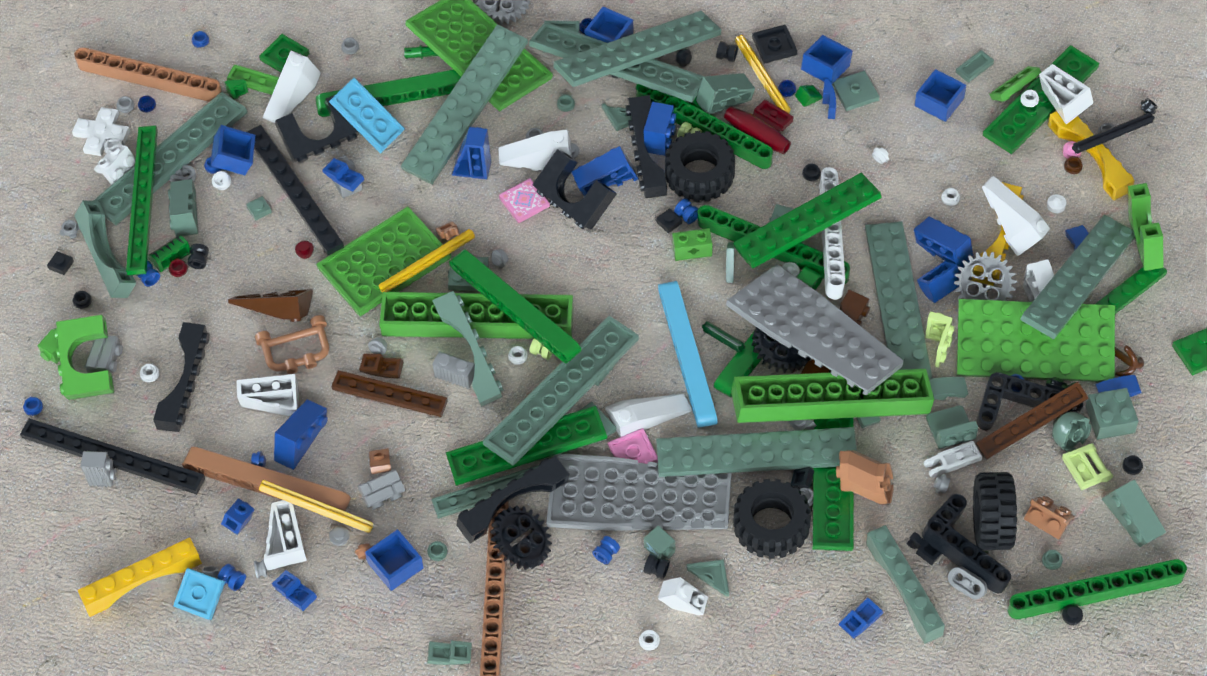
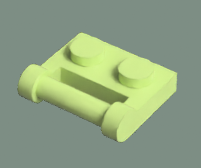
(1082, 469)

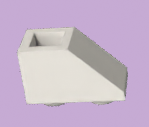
(682, 596)

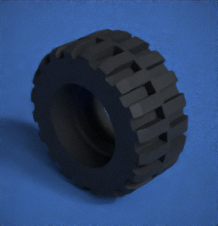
(705, 184)
(994, 511)
(772, 541)

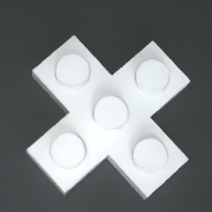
(100, 131)

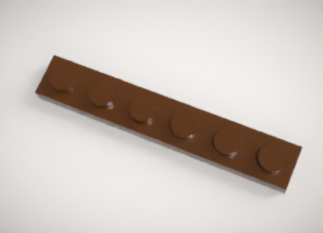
(389, 393)
(1032, 420)

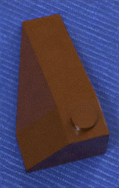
(288, 305)

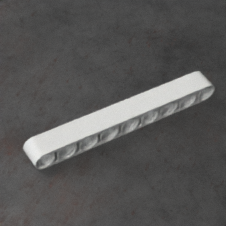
(832, 243)

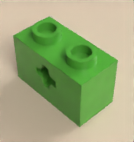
(692, 244)

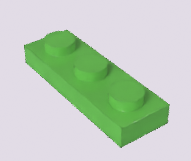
(254, 79)
(1015, 84)

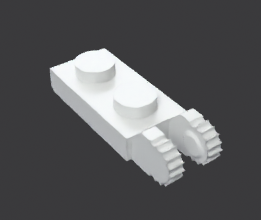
(953, 459)

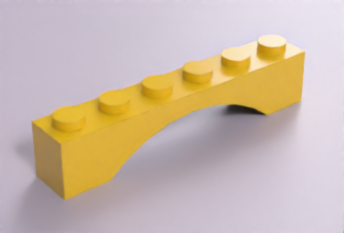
(1114, 176)
(998, 246)
(104, 592)

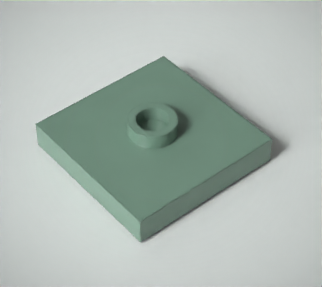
(855, 90)

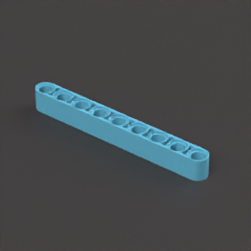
(687, 354)

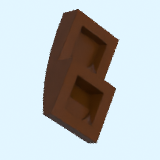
(382, 367)

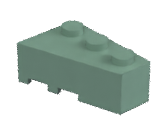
(724, 91)
(183, 207)
(1134, 513)

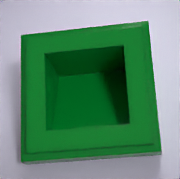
(236, 88)
(808, 95)

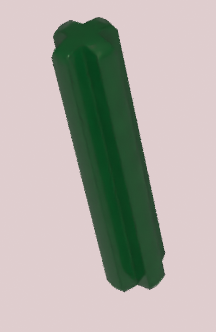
(723, 336)

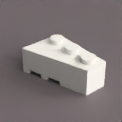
(1065, 93)
(1036, 278)
(270, 394)
(284, 537)

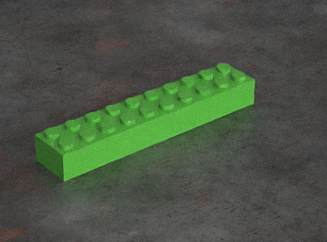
(416, 315)
(828, 397)

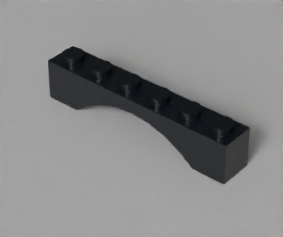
(652, 176)
(172, 409)
(544, 478)

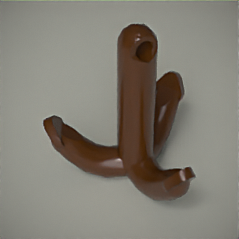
(1130, 359)

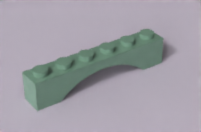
(92, 225)
(451, 313)
(889, 556)

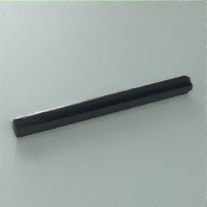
(1113, 132)

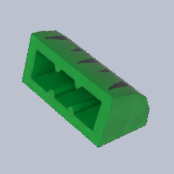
(175, 249)

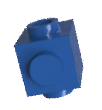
(237, 516)

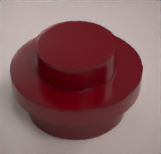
(304, 249)
(178, 268)

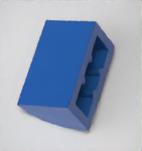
(939, 281)

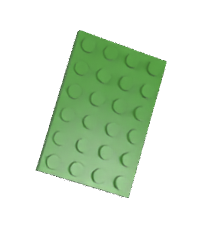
(377, 257)

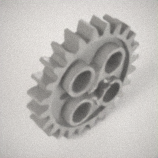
(508, 9)
(989, 265)

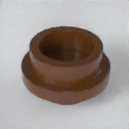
(1073, 165)

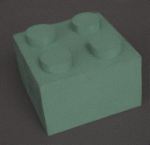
(1111, 413)

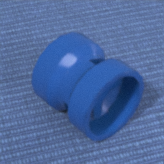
(687, 211)
(151, 277)
(605, 551)
(233, 578)

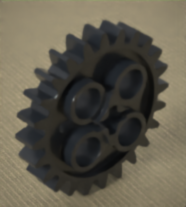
(789, 360)
(512, 524)

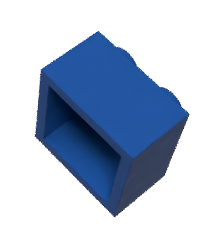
(609, 26)
(826, 59)
(940, 95)
(659, 128)
(233, 150)
(394, 560)

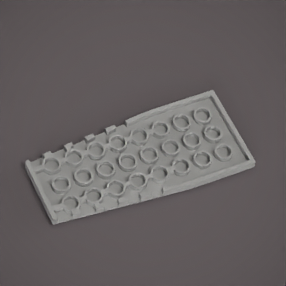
(817, 328)
(631, 496)

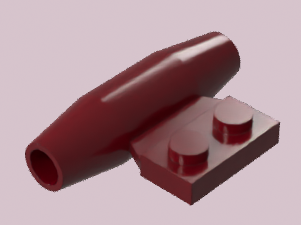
(763, 124)

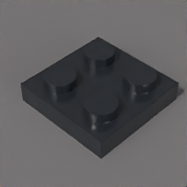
(774, 44)

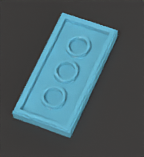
(367, 115)

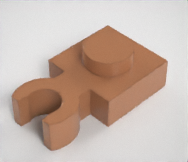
(447, 231)

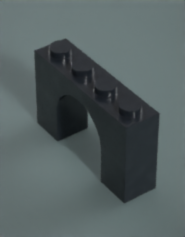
(301, 147)
(551, 185)

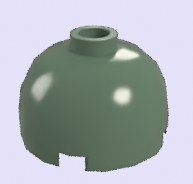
(1070, 430)

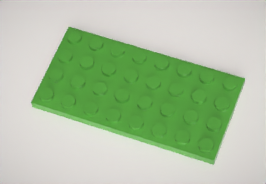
(456, 35)
(996, 340)

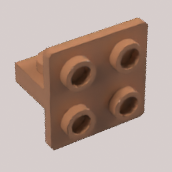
(1048, 516)

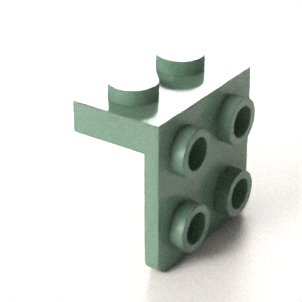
(951, 427)

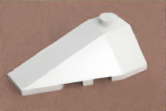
(294, 84)
(535, 151)
(1019, 220)
(646, 412)

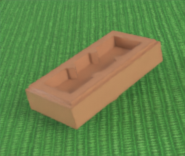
(379, 461)

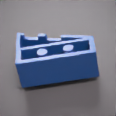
(474, 155)
(609, 169)
(944, 241)
(299, 433)

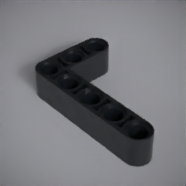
(1005, 392)
(959, 549)

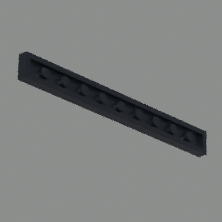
(296, 191)
(122, 458)

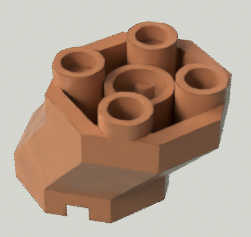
(865, 476)

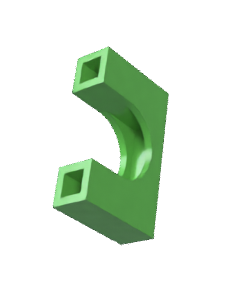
(1147, 235)
(70, 335)

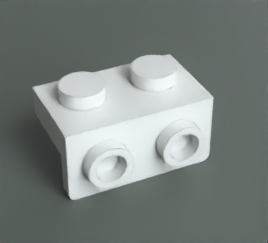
(116, 163)

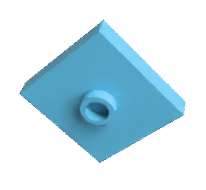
(199, 593)

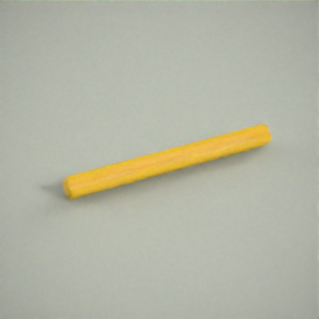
(761, 73)
(426, 261)
(316, 506)

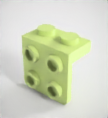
(941, 330)

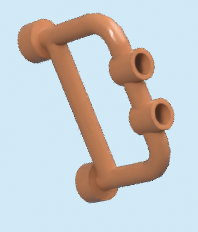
(291, 365)

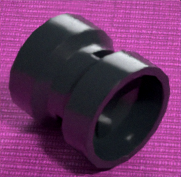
(727, 51)
(198, 256)
(656, 566)

